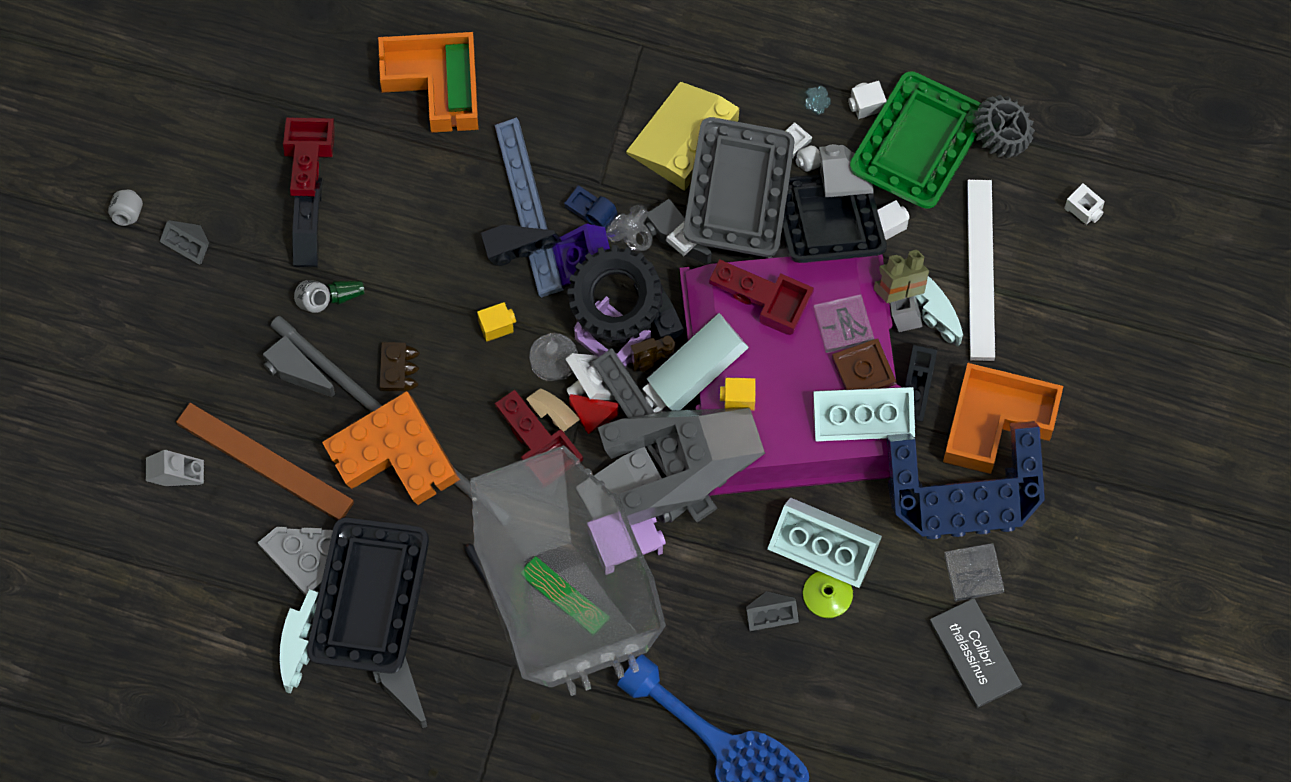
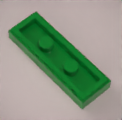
(458, 77)

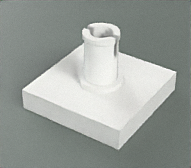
(588, 378)

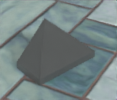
(186, 240)
(771, 611)

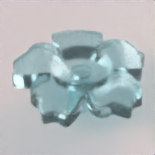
(817, 99)

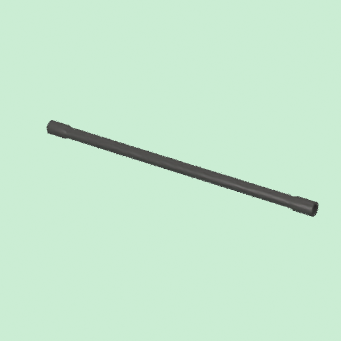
(283, 328)

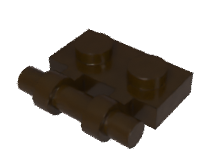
(646, 353)

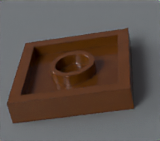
(864, 367)

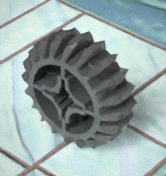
(991, 118)

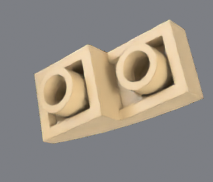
(546, 403)

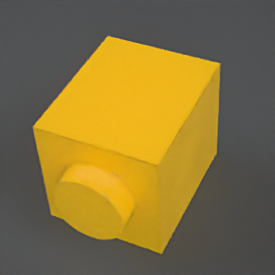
(496, 321)
(738, 393)

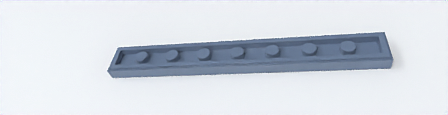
(527, 203)

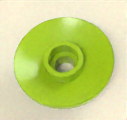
(823, 604)

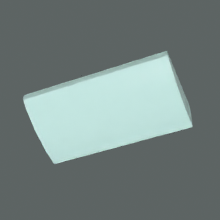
(697, 363)

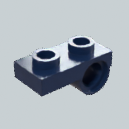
(590, 208)

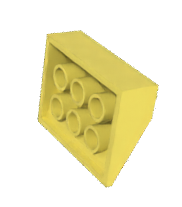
(672, 134)

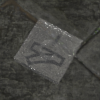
(843, 323)
(974, 572)

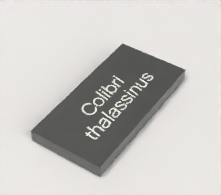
(975, 653)

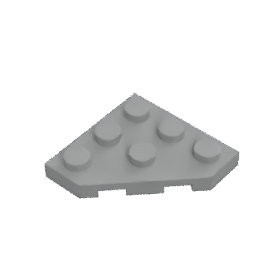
(299, 554)

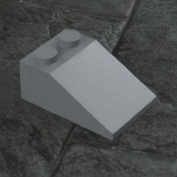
(629, 472)

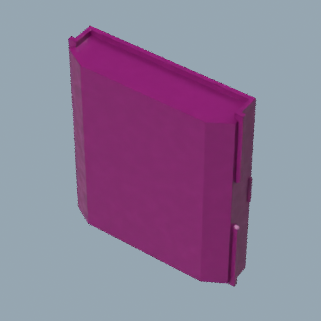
(790, 370)

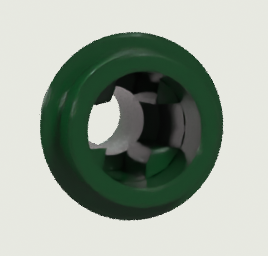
(345, 290)

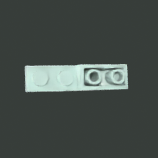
(939, 313)
(293, 646)

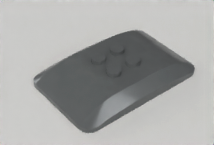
(739, 187)

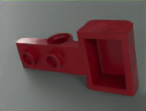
(307, 141)
(782, 301)
(529, 429)

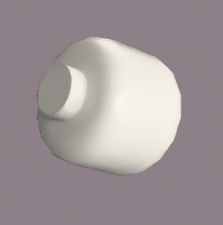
(808, 158)

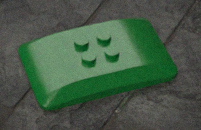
(917, 140)

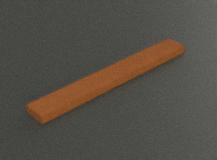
(265, 462)

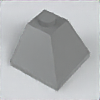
(836, 173)

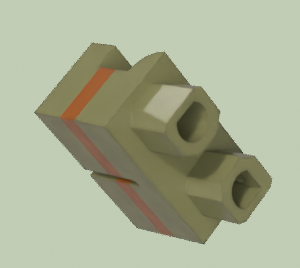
(902, 277)

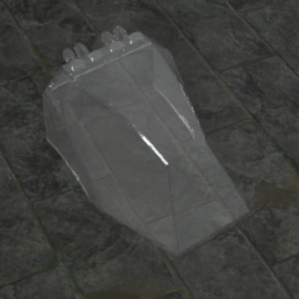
(581, 532)

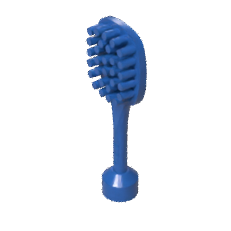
(738, 757)

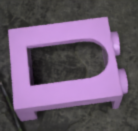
(587, 340)

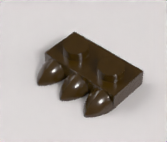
(395, 367)

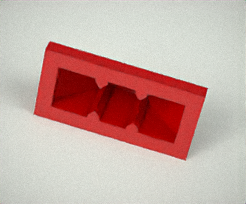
(592, 412)

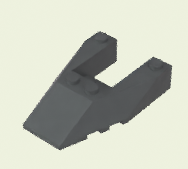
(696, 449)

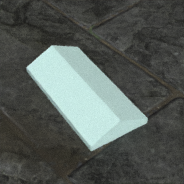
(863, 413)

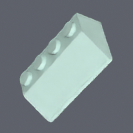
(824, 542)

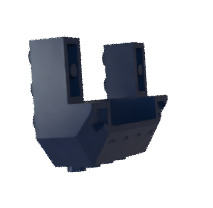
(968, 505)

